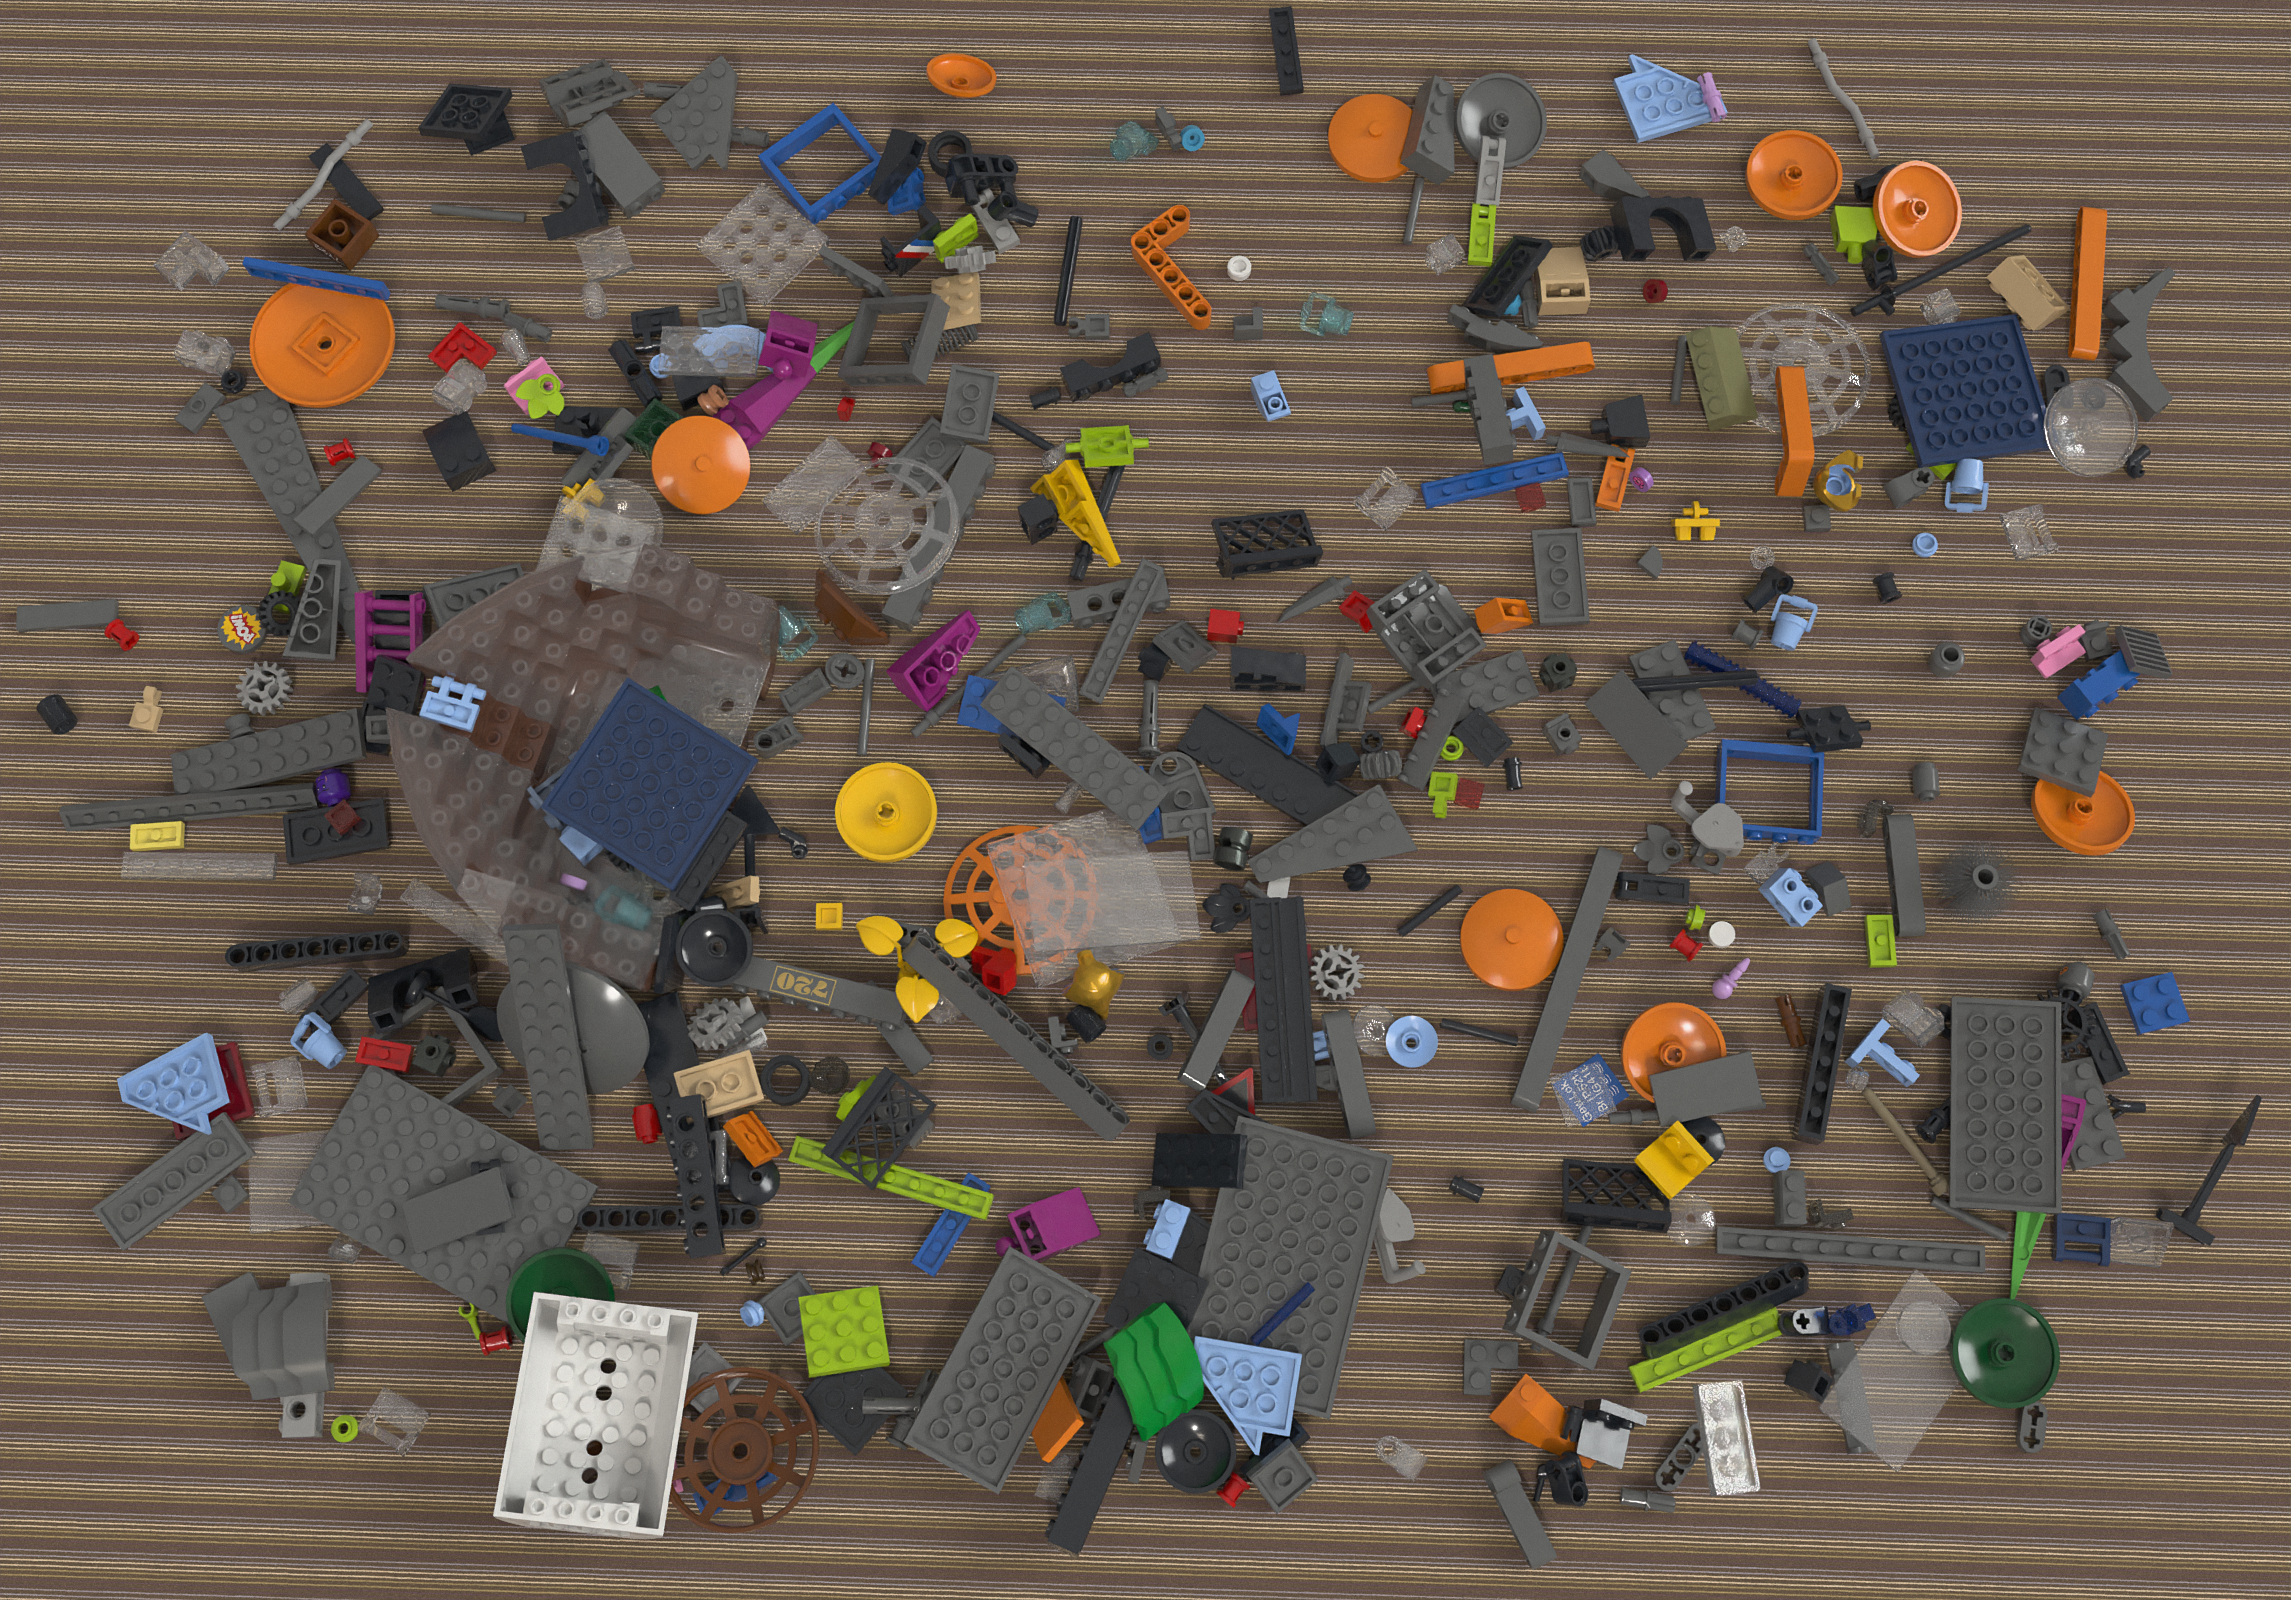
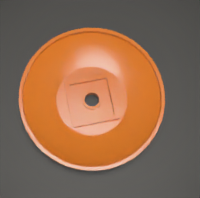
(289, 339)

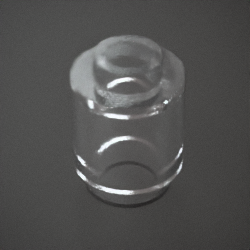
(594, 300)
(297, 996)

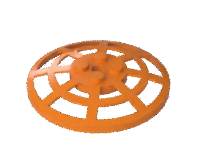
(993, 896)

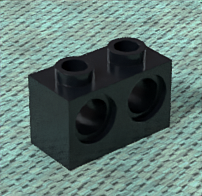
(1038, 518)

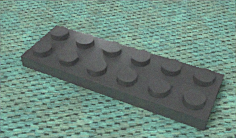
(173, 1182)

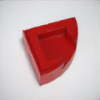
(845, 408)

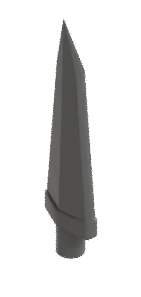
(1576, 444)
(1322, 594)

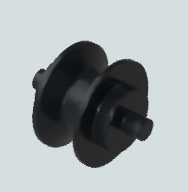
(1357, 877)

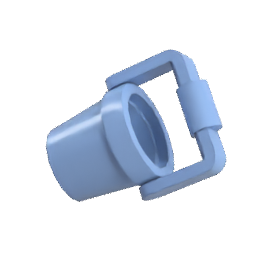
(1967, 480)
(1790, 627)
(321, 1044)

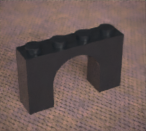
(588, 210)
(1684, 215)
(388, 990)

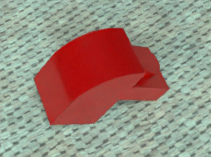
(996, 968)

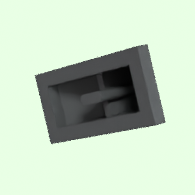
(1830, 887)

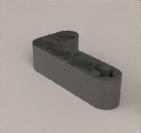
(1519, 1514)

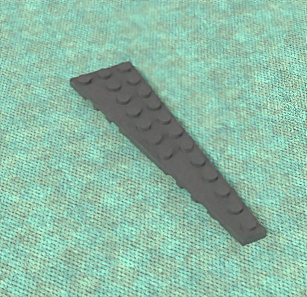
(280, 463)

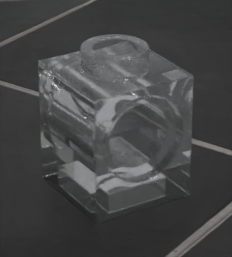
(1444, 254)
(1940, 308)

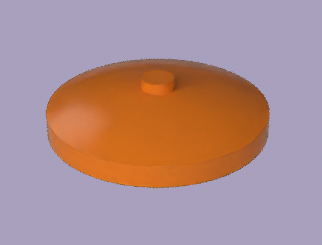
(1370, 137)
(1793, 175)
(1917, 209)
(700, 465)
(2081, 822)
(1511, 940)
(1666, 1039)

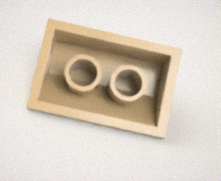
(2027, 292)

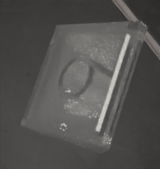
(2139, 1241)

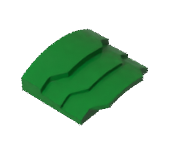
(1156, 1368)

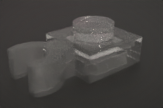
(1764, 865)

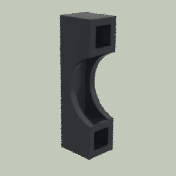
(1084, 380)

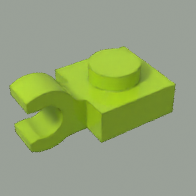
(1442, 788)

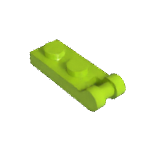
(1481, 235)

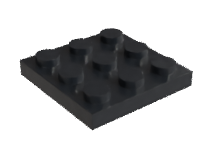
(465, 112)
(1155, 1281)
(838, 1403)

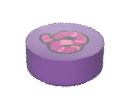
(1641, 479)

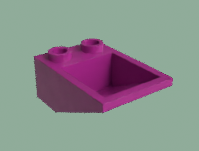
(788, 345)
(1054, 1226)

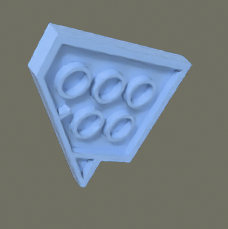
(1659, 100)
(179, 1084)
(1251, 1385)

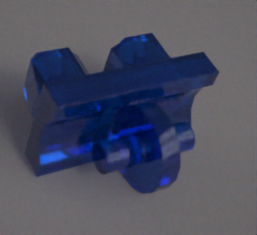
(1850, 1319)

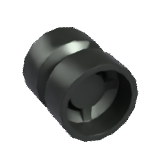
(1232, 853)

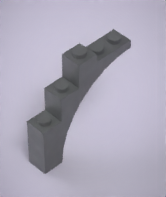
(2129, 345)

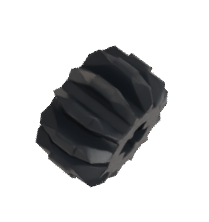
(1599, 244)

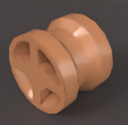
(713, 400)

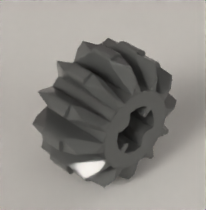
(1380, 764)

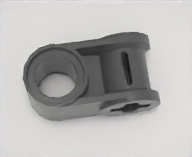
(1906, 487)
(779, 737)

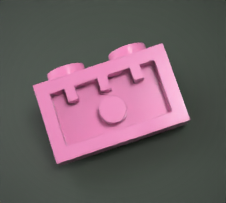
(532, 371)

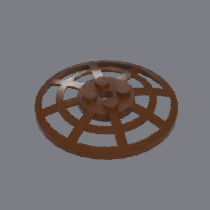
(759, 1454)

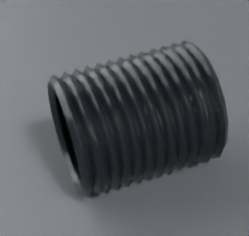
(57, 714)
(1086, 1023)

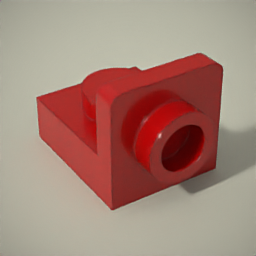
(1355, 609)
(1413, 722)

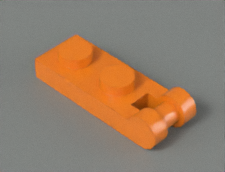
(1614, 481)

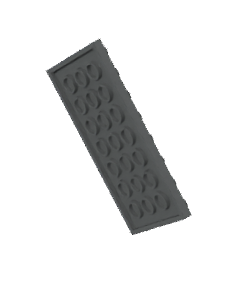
(2005, 1105)
(1002, 1370)

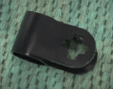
(1878, 267)
(1805, 1322)
(1567, 1482)

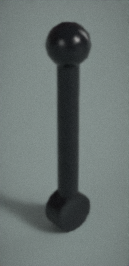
(761, 1242)

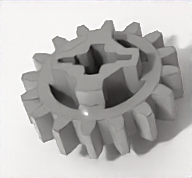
(970, 259)
(268, 689)
(1338, 982)
(717, 1022)

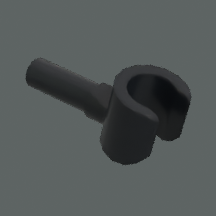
(1541, 1475)

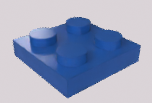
(2154, 1003)

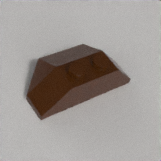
(845, 616)

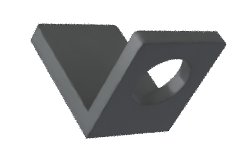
(1698, 851)

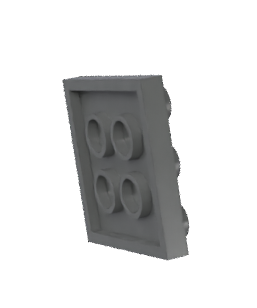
(2062, 752)

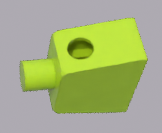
(1852, 229)

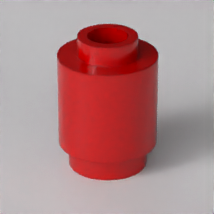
(646, 1123)

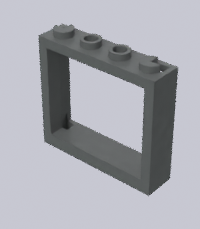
(924, 350)
(475, 1083)
(1600, 1316)

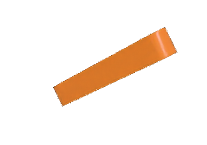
(2087, 283)
(1519, 367)

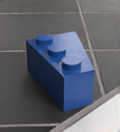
(2098, 686)

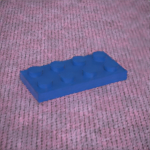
(975, 716)

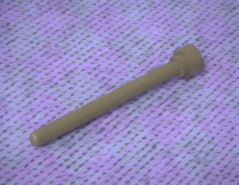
(1938, 1181)

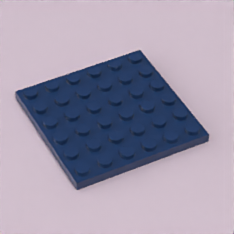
(1966, 390)
(650, 784)

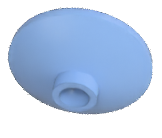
(1418, 1030)

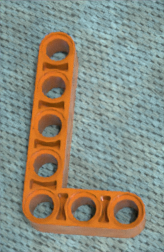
(1168, 269)
(1795, 431)

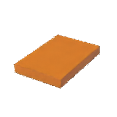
(1057, 1422)

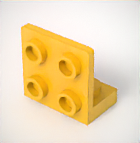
(1673, 1160)

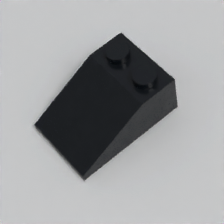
(458, 451)

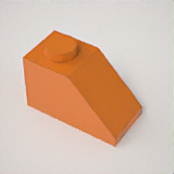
(1502, 615)

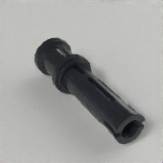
(1938, 1120)

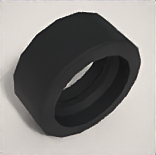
(943, 139)
(771, 1066)

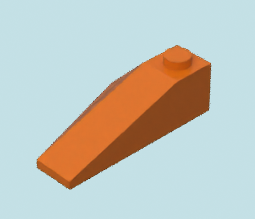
(1534, 1417)

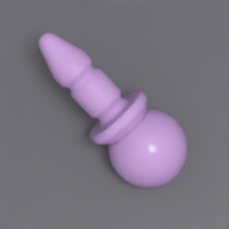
(1723, 987)

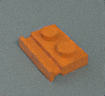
(753, 1138)

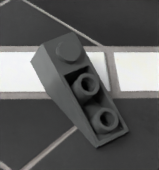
(1608, 178)

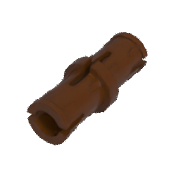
(1790, 1021)

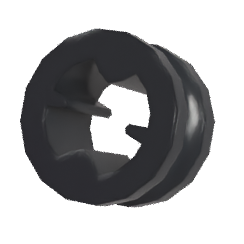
(1376, 736)

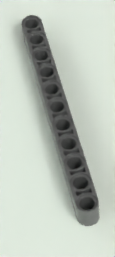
(1567, 979)
(1016, 1037)

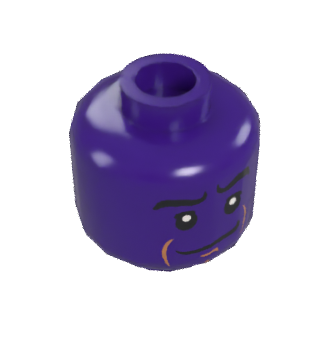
(333, 787)

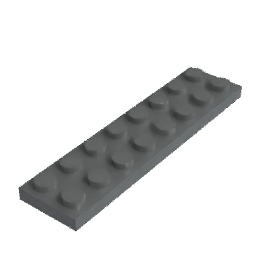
(1074, 748)
(271, 754)

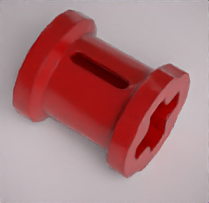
(334, 458)
(121, 634)
(1686, 945)
(495, 1340)
(1233, 1489)

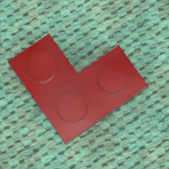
(462, 343)

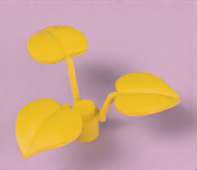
(915, 996)

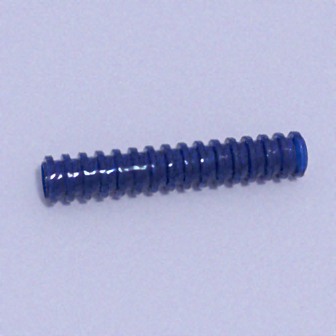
(1761, 690)

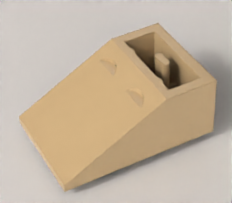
(1562, 283)

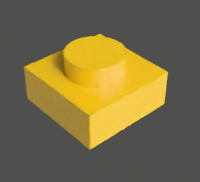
(829, 916)

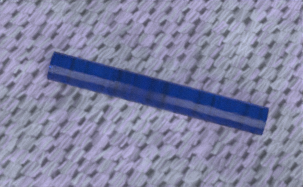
(1282, 1314)

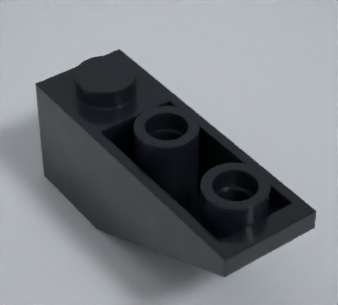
(897, 163)

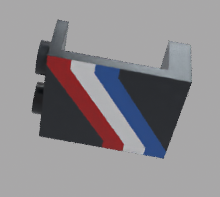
(915, 248)

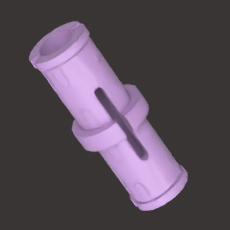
(1711, 97)

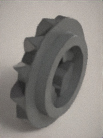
(854, 669)

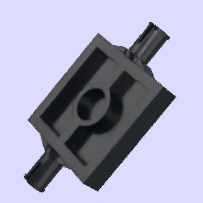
(1828, 729)

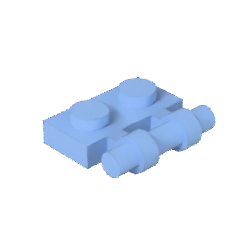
(451, 711)

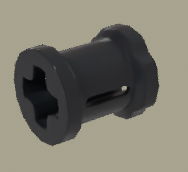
(1887, 588)

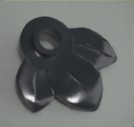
(1223, 908)

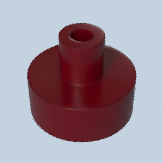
(1655, 291)
(878, 451)

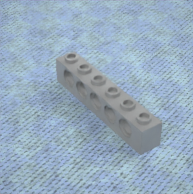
(311, 1422)

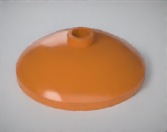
(961, 75)

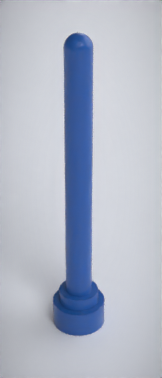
(596, 445)

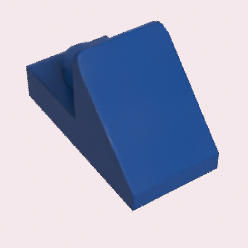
(1277, 728)

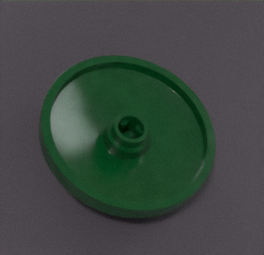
(555, 1272)
(2004, 1353)

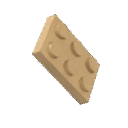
(962, 296)
(724, 1082)

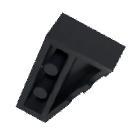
(1267, 670)

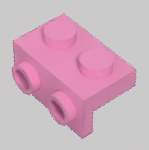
(2060, 652)

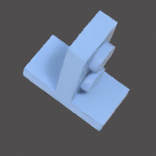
(1525, 414)
(1883, 1055)

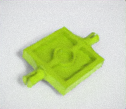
(1107, 446)

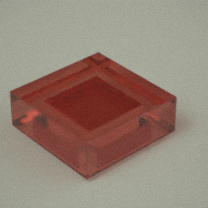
(1530, 498)
(1469, 793)
(342, 817)

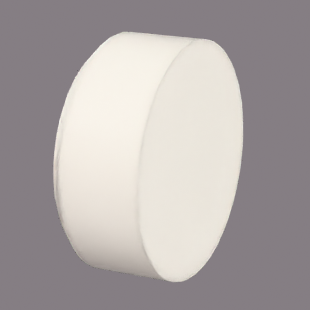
(1239, 268)
(1721, 934)

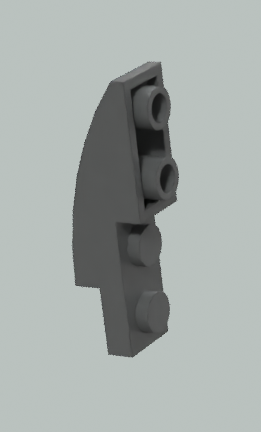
(1484, 335)

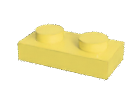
(157, 836)

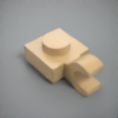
(147, 715)

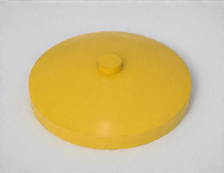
(886, 812)

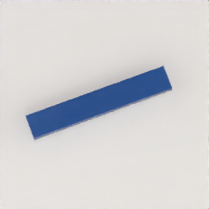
(316, 278)
(1494, 480)

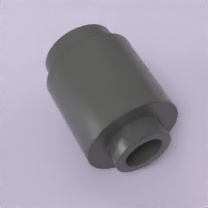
(1925, 781)

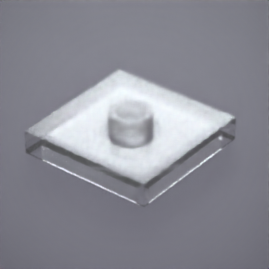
(605, 254)
(1582, 1094)

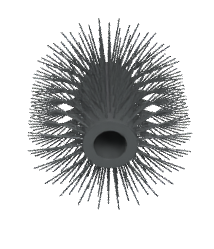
(1976, 883)

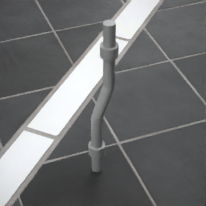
(1821, 62)
(294, 210)

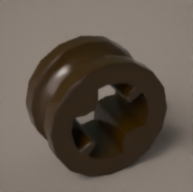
(755, 1272)

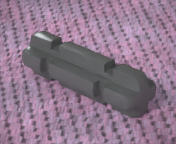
(1821, 264)
(1145, 382)

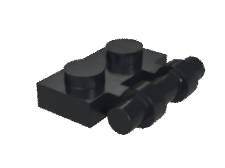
(650, 323)

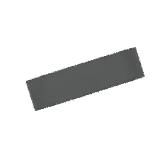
(2038, 1427)

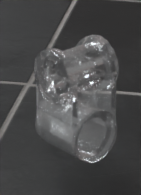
(1404, 1459)

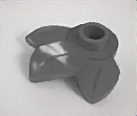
(1655, 850)

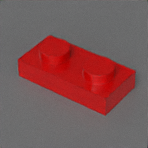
(385, 1054)

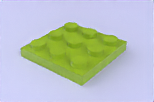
(843, 1331)

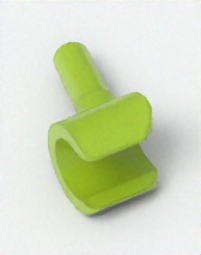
(471, 1317)

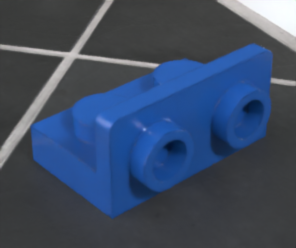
(909, 194)

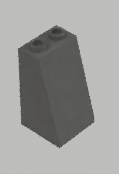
(620, 167)

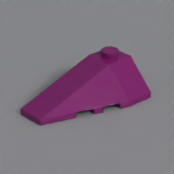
(929, 665)

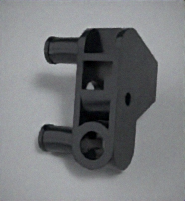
(972, 173)

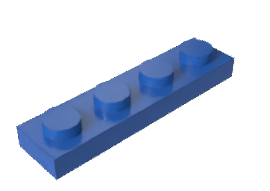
(945, 1233)

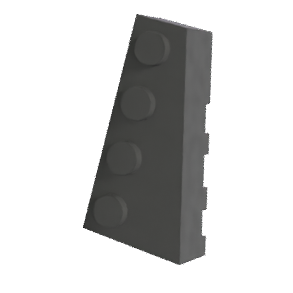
(1431, 132)
(1488, 409)
(315, 621)

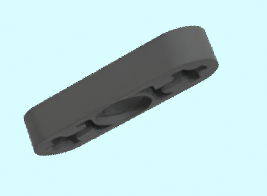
(1665, 1468)

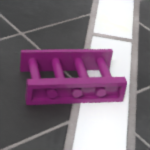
(366, 629)

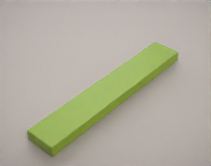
(1706, 1351)

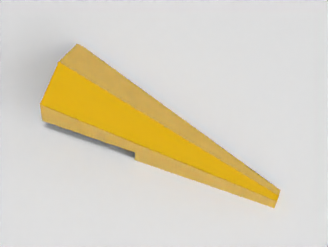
(1078, 507)

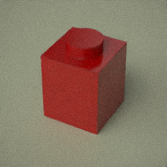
(1224, 626)

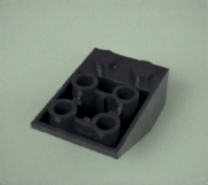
(398, 617)

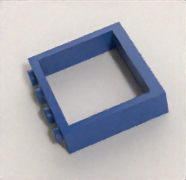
(799, 139)
(1778, 753)

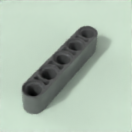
(1904, 875)
(1215, 1030)
(1348, 1074)

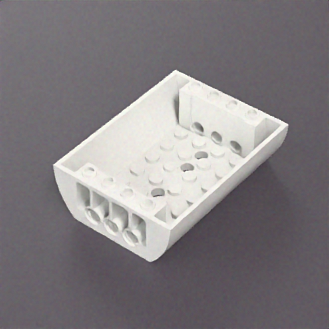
(560, 1415)

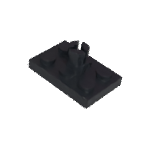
(580, 422)

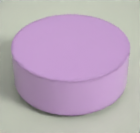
(573, 882)

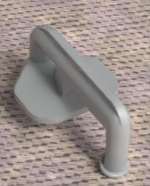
(1716, 828)
(1394, 1226)

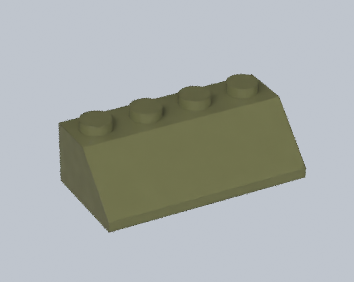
(1721, 376)

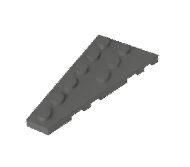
(1348, 835)

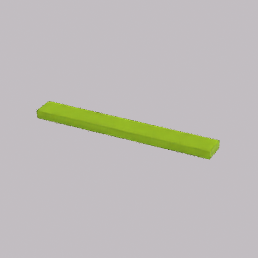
(898, 1180)

